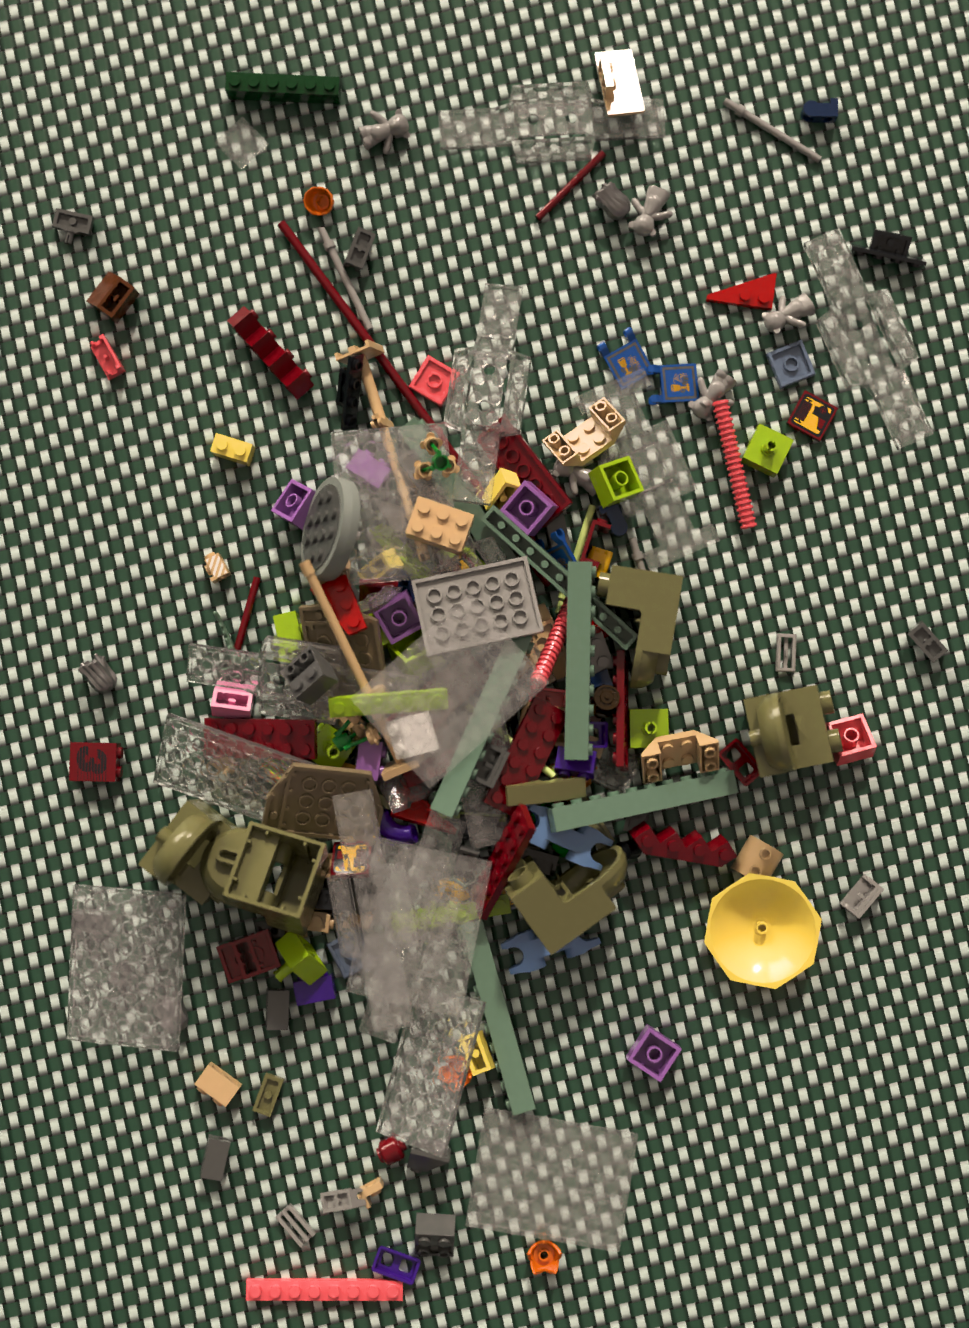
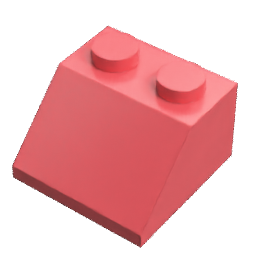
(855, 739)

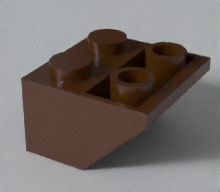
(113, 297)

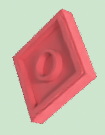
(432, 381)

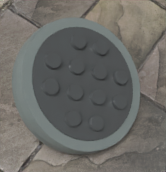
(331, 527)

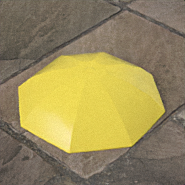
(762, 930)

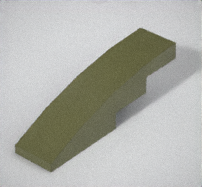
(545, 791)

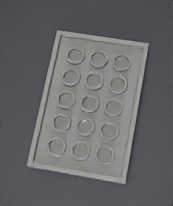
(500, 587)

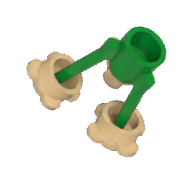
(439, 461)
(359, 732)

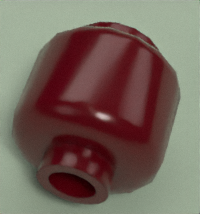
(391, 1151)

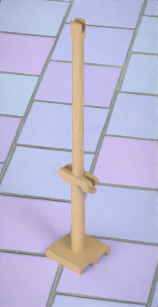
(370, 350)
(394, 767)

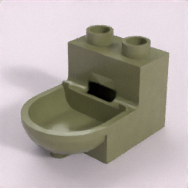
(657, 599)
(791, 730)
(180, 845)
(239, 865)
(570, 902)

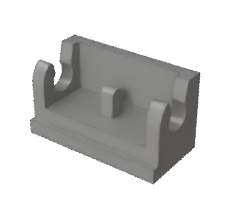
(861, 896)
(341, 1200)

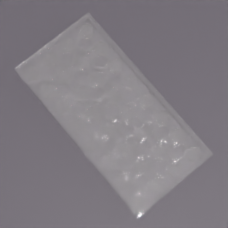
(218, 766)
(430, 1077)

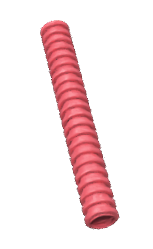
(734, 464)
(553, 643)

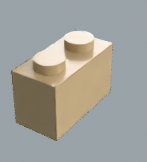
(217, 1084)

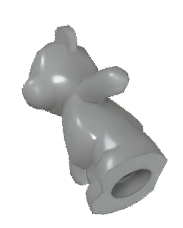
(373, 134)
(654, 201)
(789, 314)
(717, 389)
(577, 476)

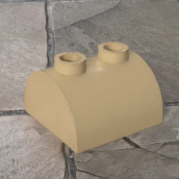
(757, 858)

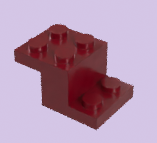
(248, 956)

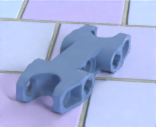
(577, 842)
(535, 951)

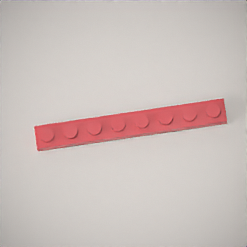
(324, 1289)

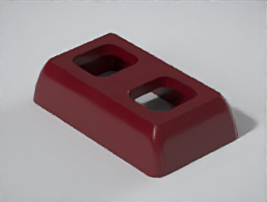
(745, 756)

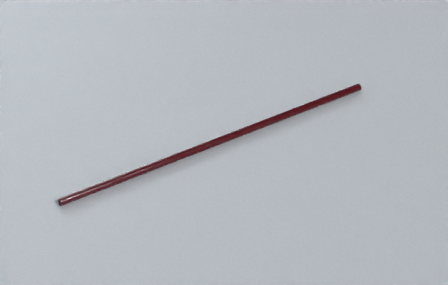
(364, 335)

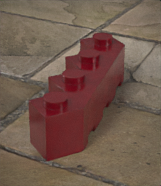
(276, 359)
(689, 848)

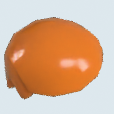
(318, 201)

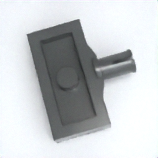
(72, 223)

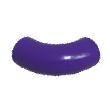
(395, 831)

